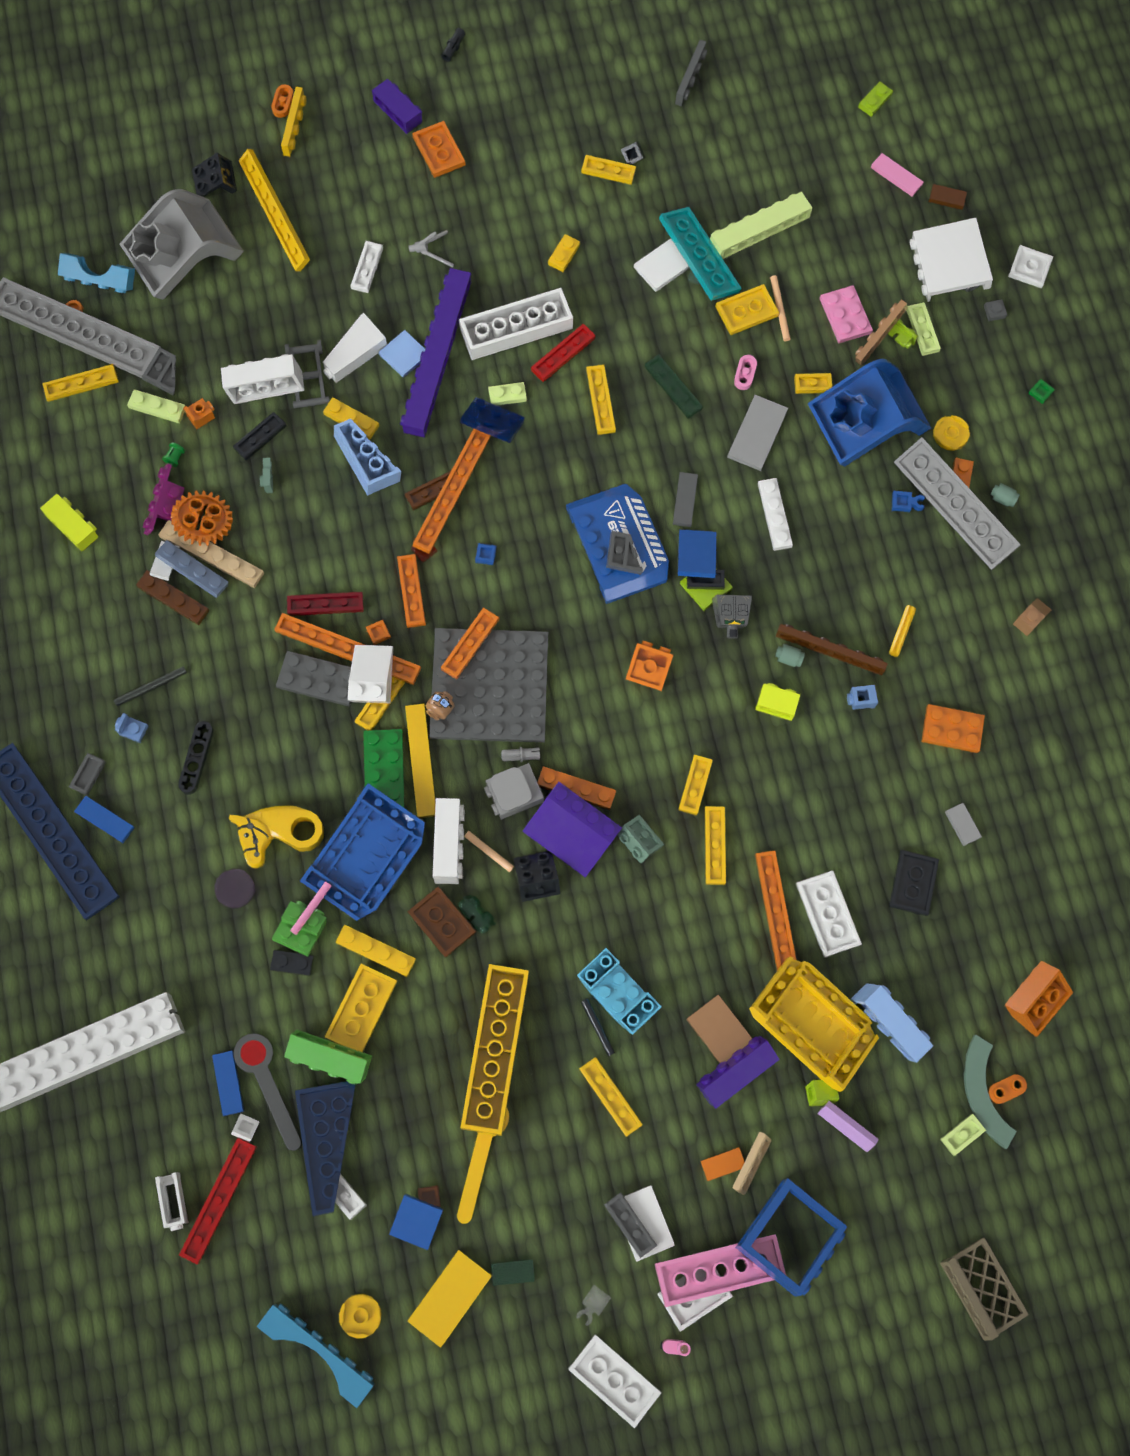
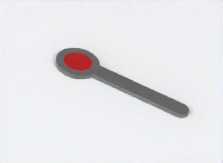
(254, 1055)

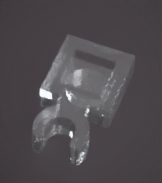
(595, 1302)

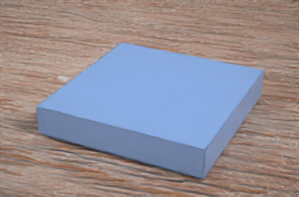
(402, 353)

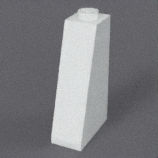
(354, 349)

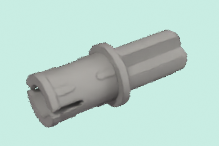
(520, 754)

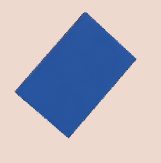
(697, 553)

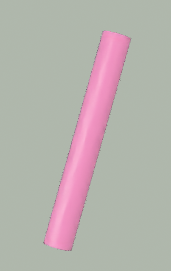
(310, 908)

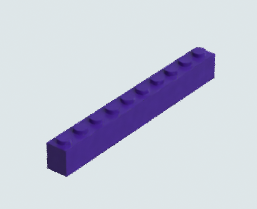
(437, 352)

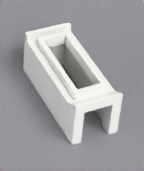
(161, 1183)

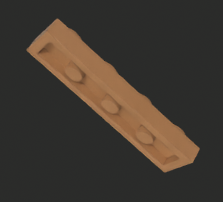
(885, 326)

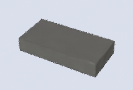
(87, 774)

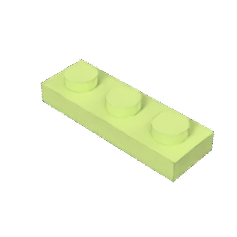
(923, 328)
(156, 406)

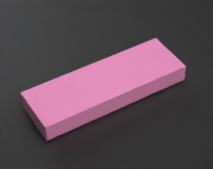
(897, 174)

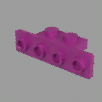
(164, 499)

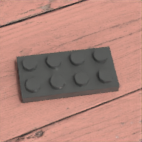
(315, 678)

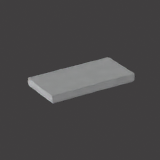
(757, 432)

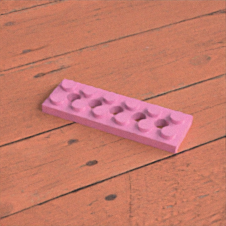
(714, 1284)

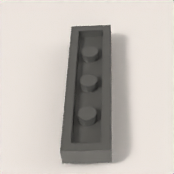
(689, 77)

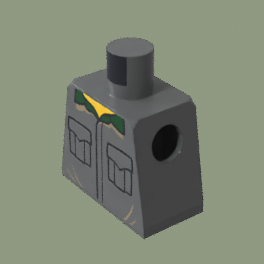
(731, 612)

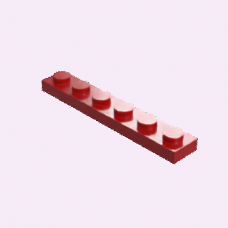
(218, 1201)

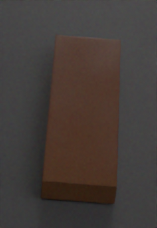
(427, 492)

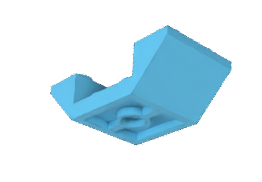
(618, 992)

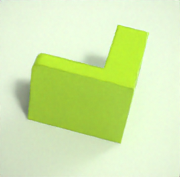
(820, 1093)

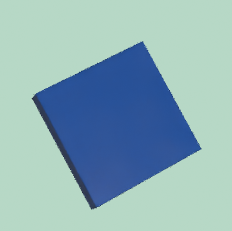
(416, 1221)

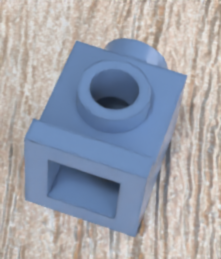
(867, 693)

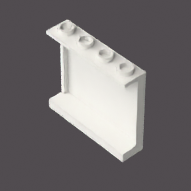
(950, 258)

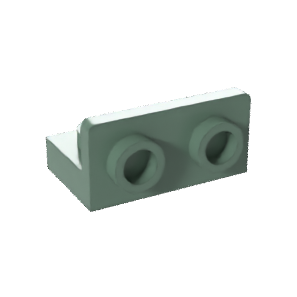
(639, 839)

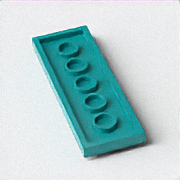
(700, 253)

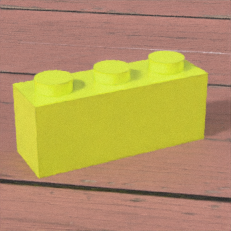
(70, 522)

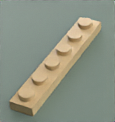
(215, 556)

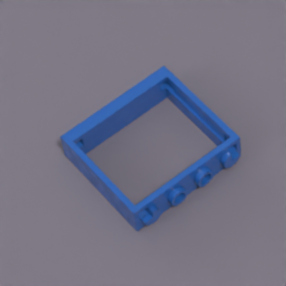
(764, 1216)

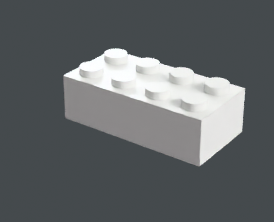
(262, 379)
(447, 841)

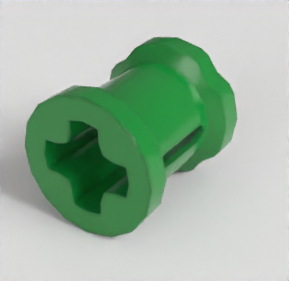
(173, 454)

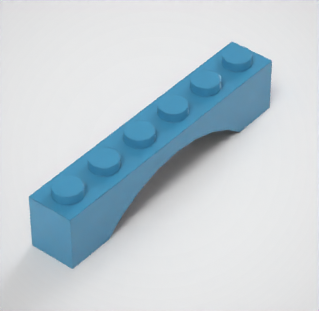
(282, 1326)

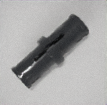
(453, 44)

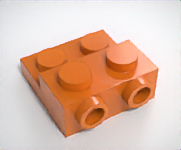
(649, 665)

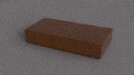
(947, 196)

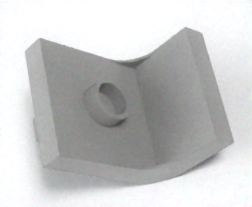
(175, 238)

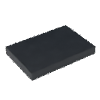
(914, 883)

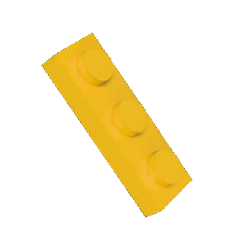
(608, 169)
(341, 412)
(695, 784)

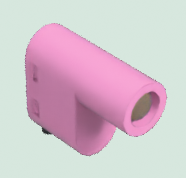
(676, 1347)

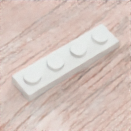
(775, 514)

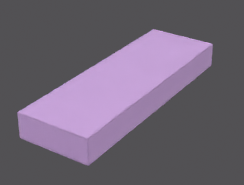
(848, 1126)

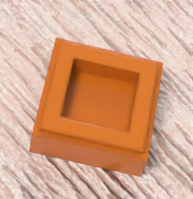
(378, 632)

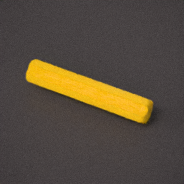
(902, 631)

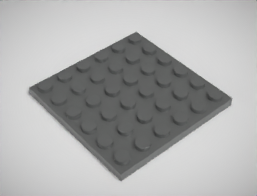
(498, 691)

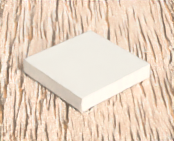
(1030, 266)

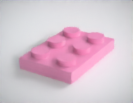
(846, 314)

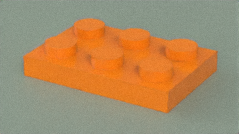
(438, 149)
(953, 728)

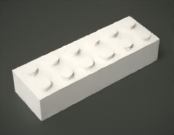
(516, 323)

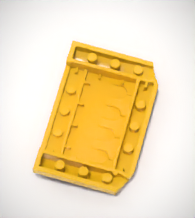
(815, 1022)

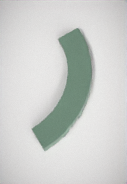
(978, 1094)

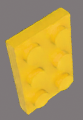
(747, 309)

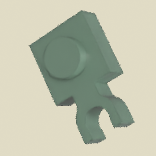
(267, 479)

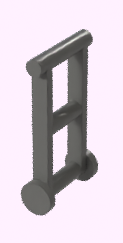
(317, 348)

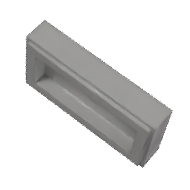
(963, 824)

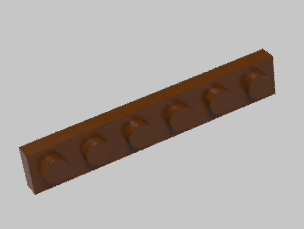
(830, 649)

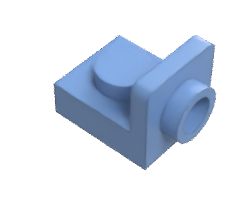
(130, 728)

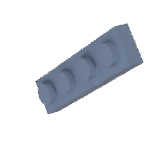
(191, 569)

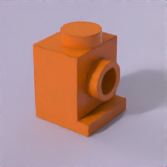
(200, 413)

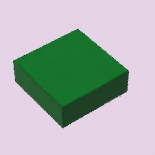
(1041, 391)

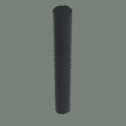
(597, 1027)

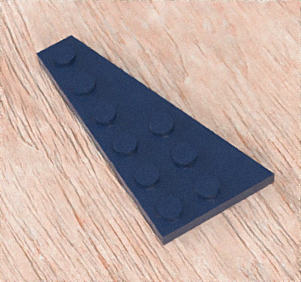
(324, 1128)

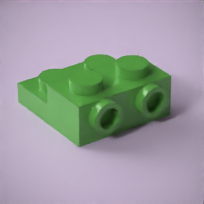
(309, 933)

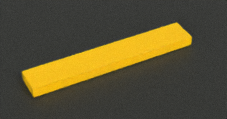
(420, 760)

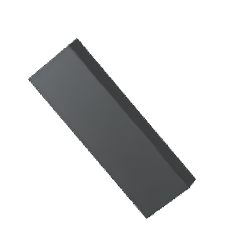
(685, 499)
(630, 1225)

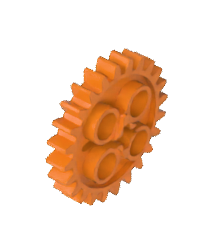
(184, 512)

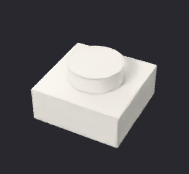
(245, 1127)

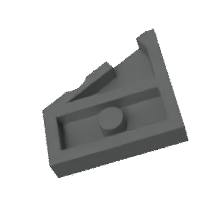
(162, 371)
(622, 554)

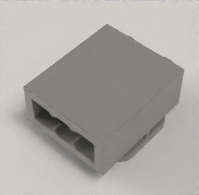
(513, 791)

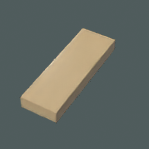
(752, 1163)

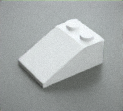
(371, 674)

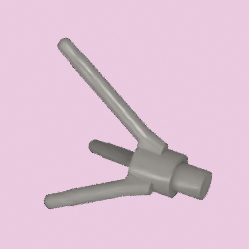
(422, 246)

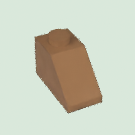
(1032, 617)

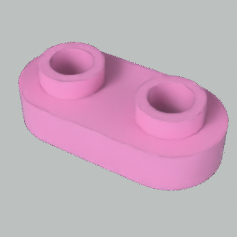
(744, 373)

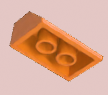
(1039, 998)

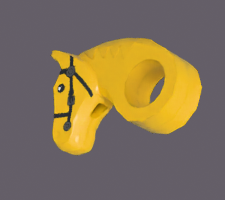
(278, 823)

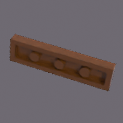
(172, 598)

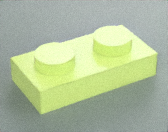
(507, 394)
(963, 1134)

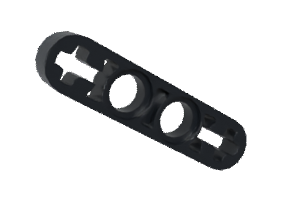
(194, 757)

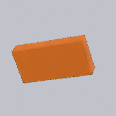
(722, 1164)

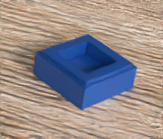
(485, 554)

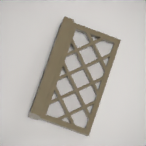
(968, 1294)

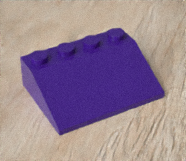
(572, 829)

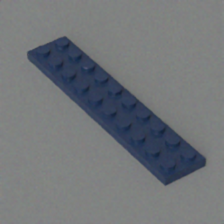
(53, 835)

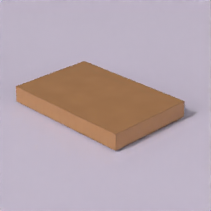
(719, 1029)

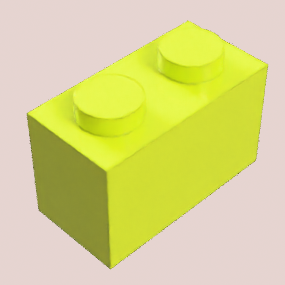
(777, 701)

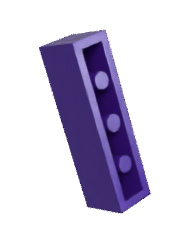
(737, 1071)

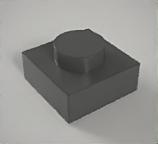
(995, 310)

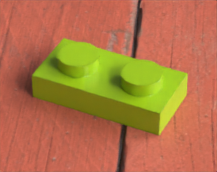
(875, 99)

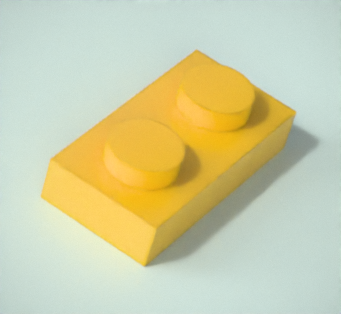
(564, 253)
(812, 383)

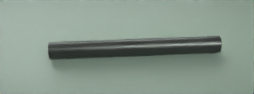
(150, 686)

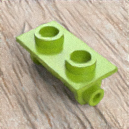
(906, 336)

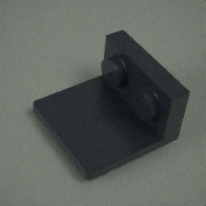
(212, 174)
(537, 876)

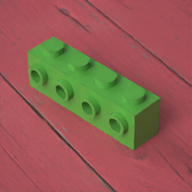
(328, 1057)

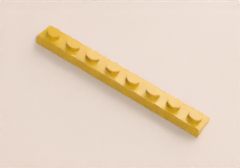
(274, 210)

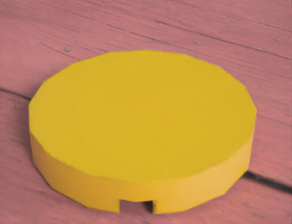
(951, 433)
(360, 1316)

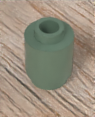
(1004, 495)
(789, 655)

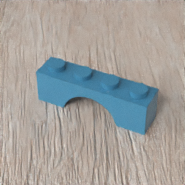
(75, 267)

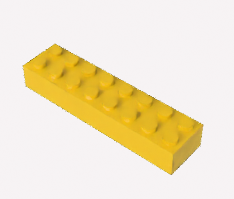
(495, 1050)

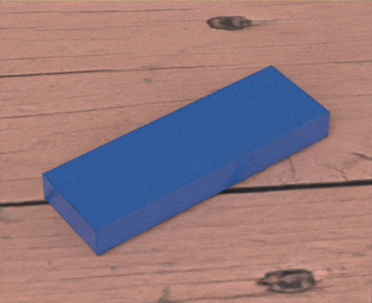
(104, 819)
(228, 1083)

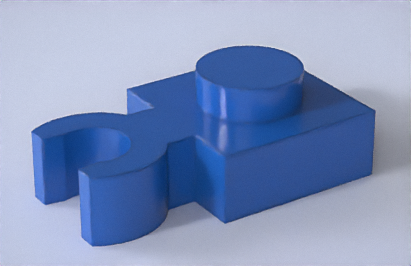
(904, 501)

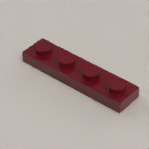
(325, 603)

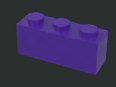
(397, 106)

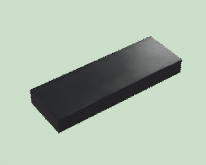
(259, 436)

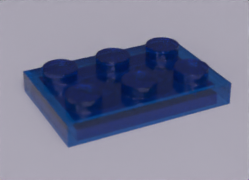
(492, 420)

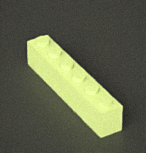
(761, 225)

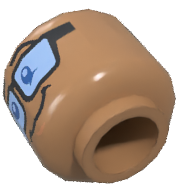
(440, 705)

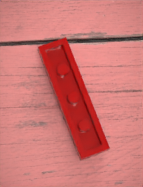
(563, 352)

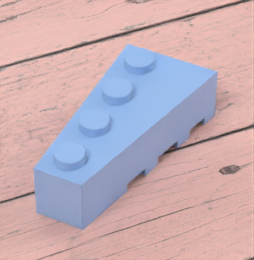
(365, 458)
(893, 1021)

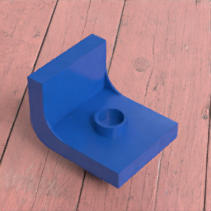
(867, 410)

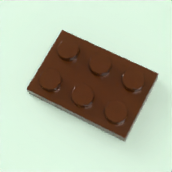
(441, 922)

